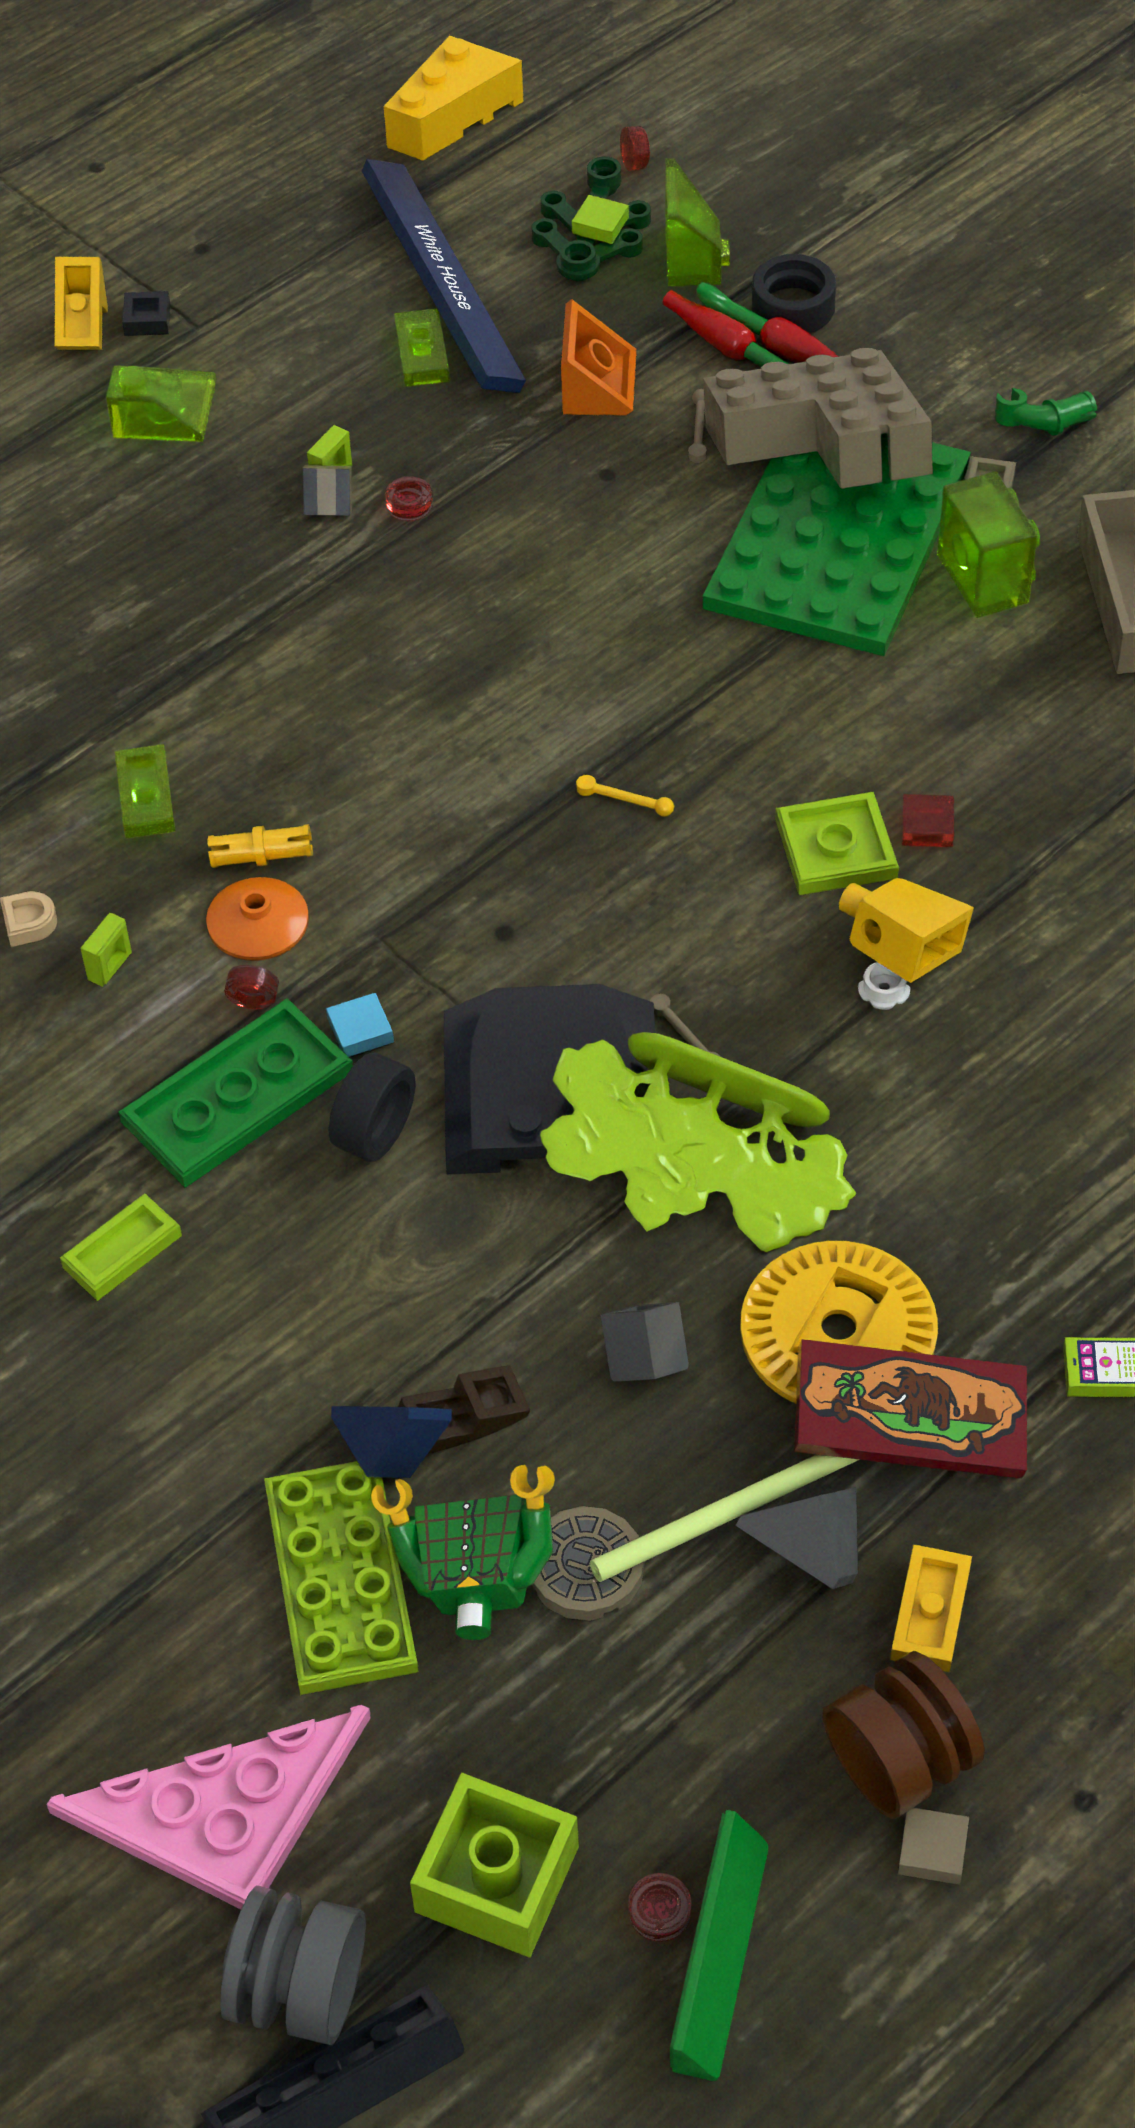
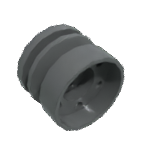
(282, 1962)

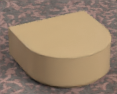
(28, 917)

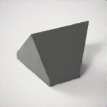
(812, 1534)

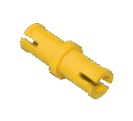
(260, 846)

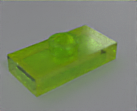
(421, 347)
(144, 791)

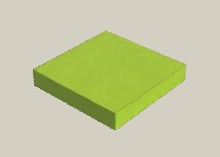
(836, 843)

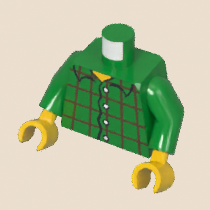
(473, 1551)

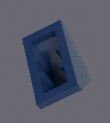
(390, 1438)

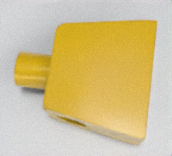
(906, 926)

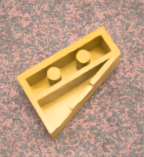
(448, 94)

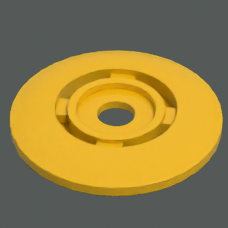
(800, 1292)

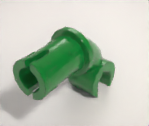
(1049, 416)

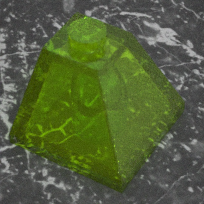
(691, 232)
(159, 403)

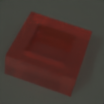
(927, 820)

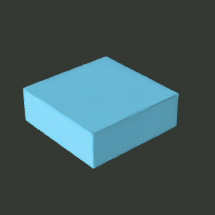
(360, 1025)

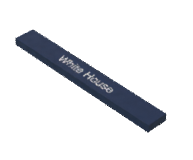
(443, 277)

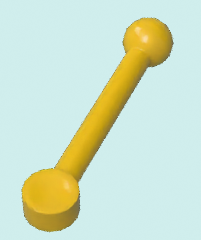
(587, 786)

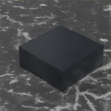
(146, 313)

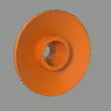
(257, 918)

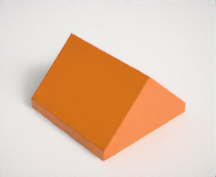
(595, 366)

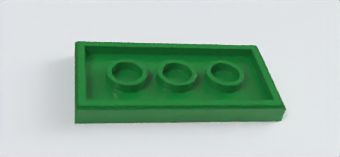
(235, 1092)

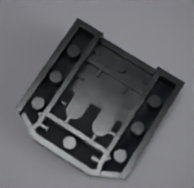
(504, 1061)

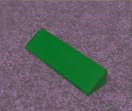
(718, 1950)

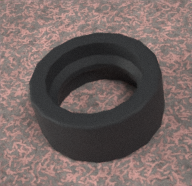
(795, 272)
(372, 1107)

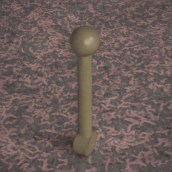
(697, 452)
(663, 1008)

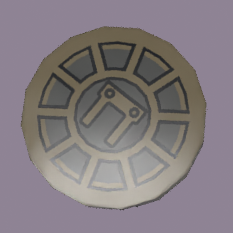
(567, 1579)

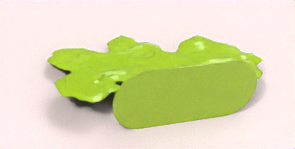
(682, 1149)

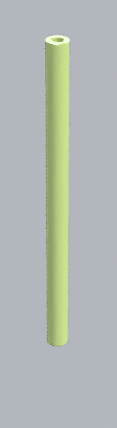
(715, 1515)

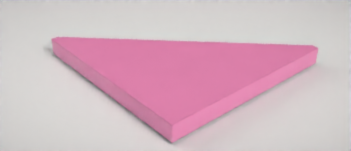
(223, 1812)

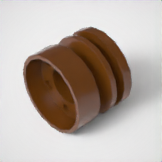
(903, 1734)

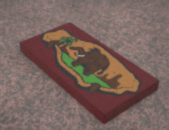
(911, 1409)

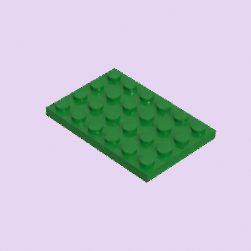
(832, 556)

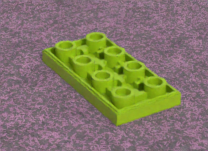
(339, 1579)

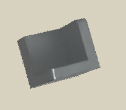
(645, 1341)

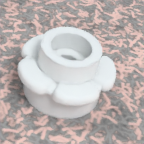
(879, 977)

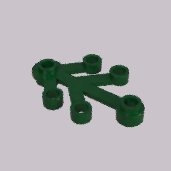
(579, 258)

